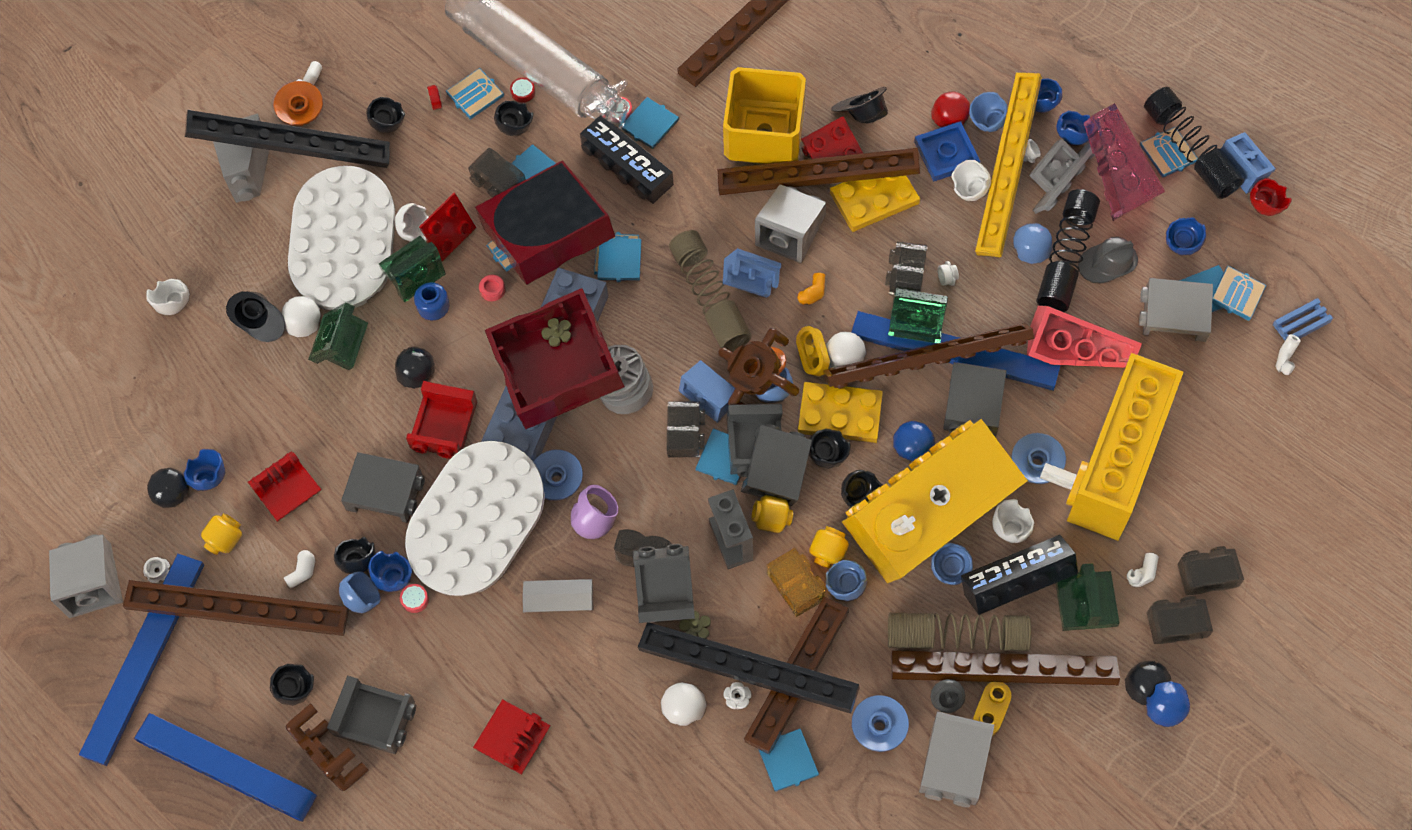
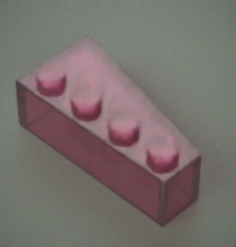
(1121, 163)

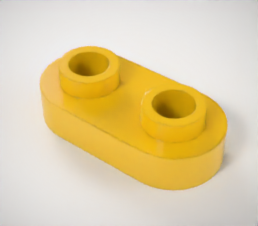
(812, 355)
(992, 706)

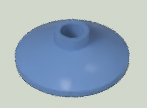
(1037, 447)
(562, 464)
(883, 710)

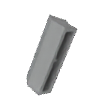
(557, 595)

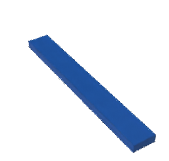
(1017, 365)
(136, 670)

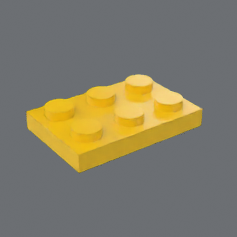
(873, 199)
(844, 409)

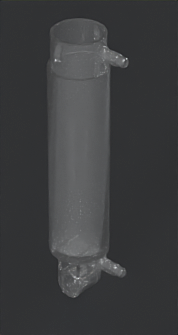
(540, 59)

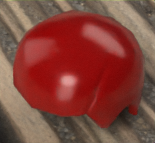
(950, 109)
(1269, 197)

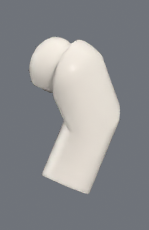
(312, 73)
(1286, 351)
(303, 571)
(1146, 573)

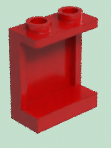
(442, 420)

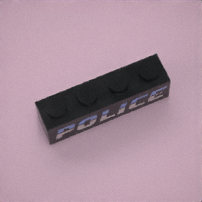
(626, 159)
(1019, 574)

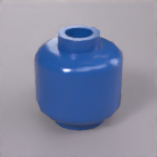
(431, 301)

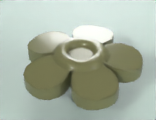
(557, 331)
(696, 626)

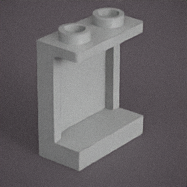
(1177, 307)

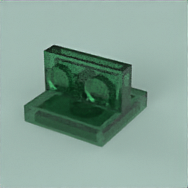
(413, 267)
(917, 315)
(339, 337)
(1087, 600)

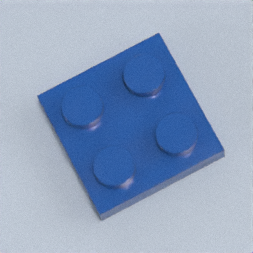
(945, 149)

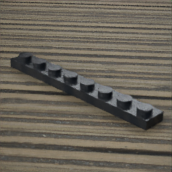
(286, 139)
(749, 667)

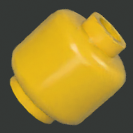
(771, 514)
(221, 534)
(828, 546)

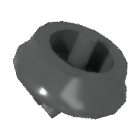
(948, 696)

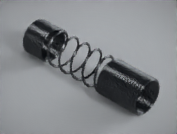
(1212, 167)
(1059, 276)

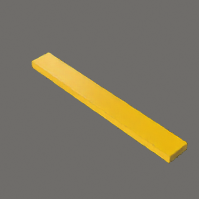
(1008, 165)

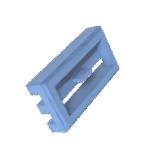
(1319, 311)

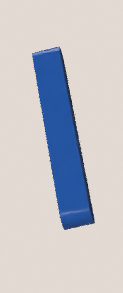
(225, 767)

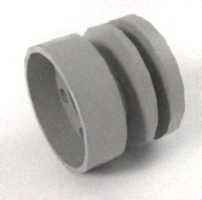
(635, 378)

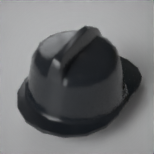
(865, 107)
(255, 316)

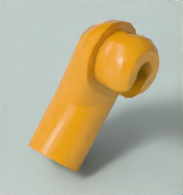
(815, 292)

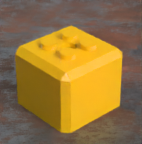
(762, 101)

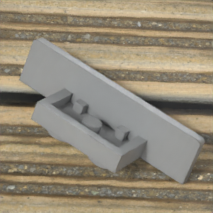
(1057, 170)

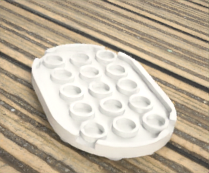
(340, 236)
(475, 518)

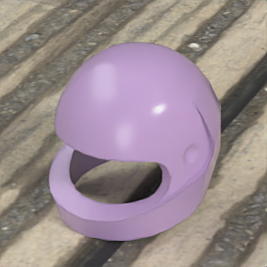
(587, 519)

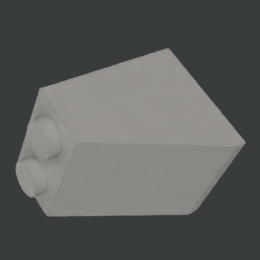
(242, 167)
(789, 222)
(84, 576)
(956, 759)

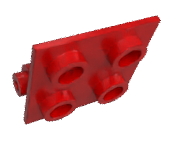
(831, 141)
(448, 226)
(284, 486)
(512, 736)

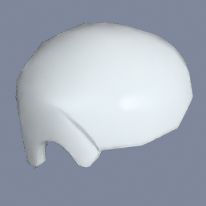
(971, 180)
(408, 221)
(168, 296)
(301, 316)
(845, 349)
(1012, 521)
(683, 704)

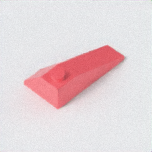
(1072, 341)

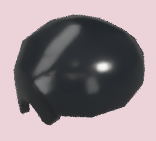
(385, 114)
(513, 118)
(414, 367)
(829, 448)
(857, 486)
(167, 487)
(354, 555)
(1143, 678)
(291, 684)

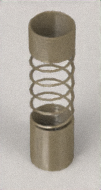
(721, 316)
(918, 631)

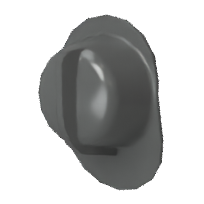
(1108, 260)

